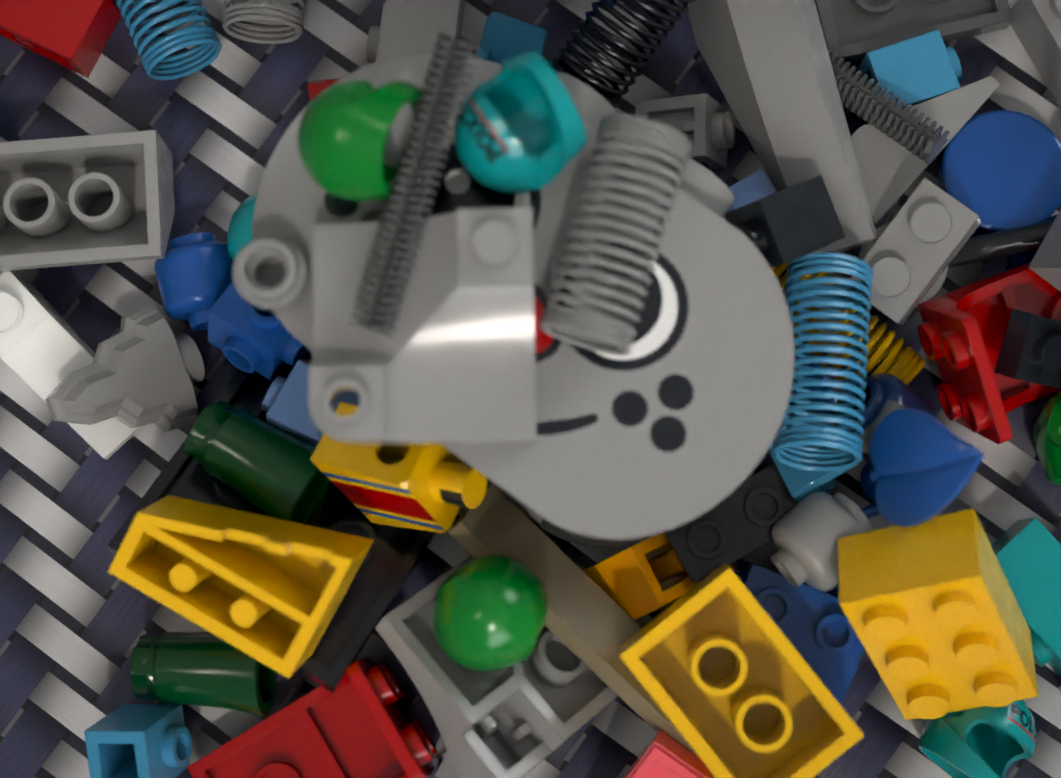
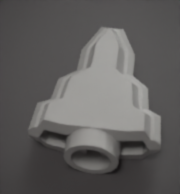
(134, 377)

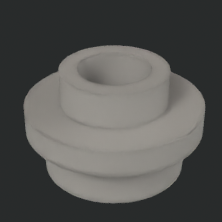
(256, 255)

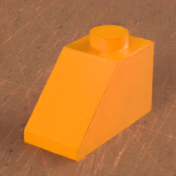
(643, 576)

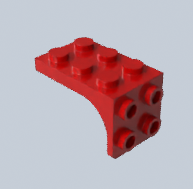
(965, 339)
(331, 735)

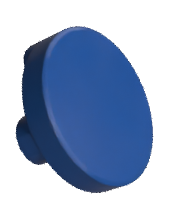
(1003, 170)

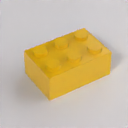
(937, 616)
(738, 685)

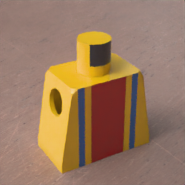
(401, 483)

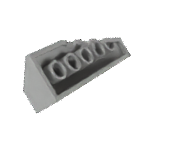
(786, 99)

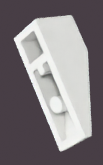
(45, 350)

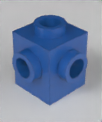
(251, 336)

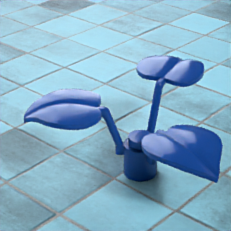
(915, 464)

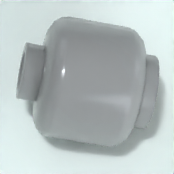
(809, 539)

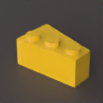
(242, 575)

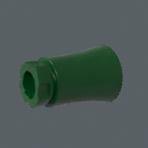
(258, 461)
(201, 672)

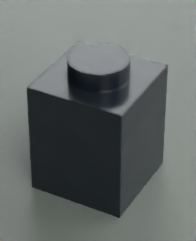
(789, 221)

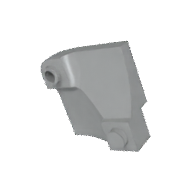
(460, 343)
(498, 718)

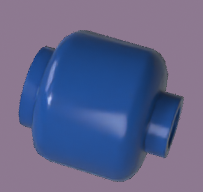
(193, 277)

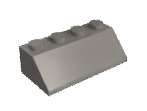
(85, 200)

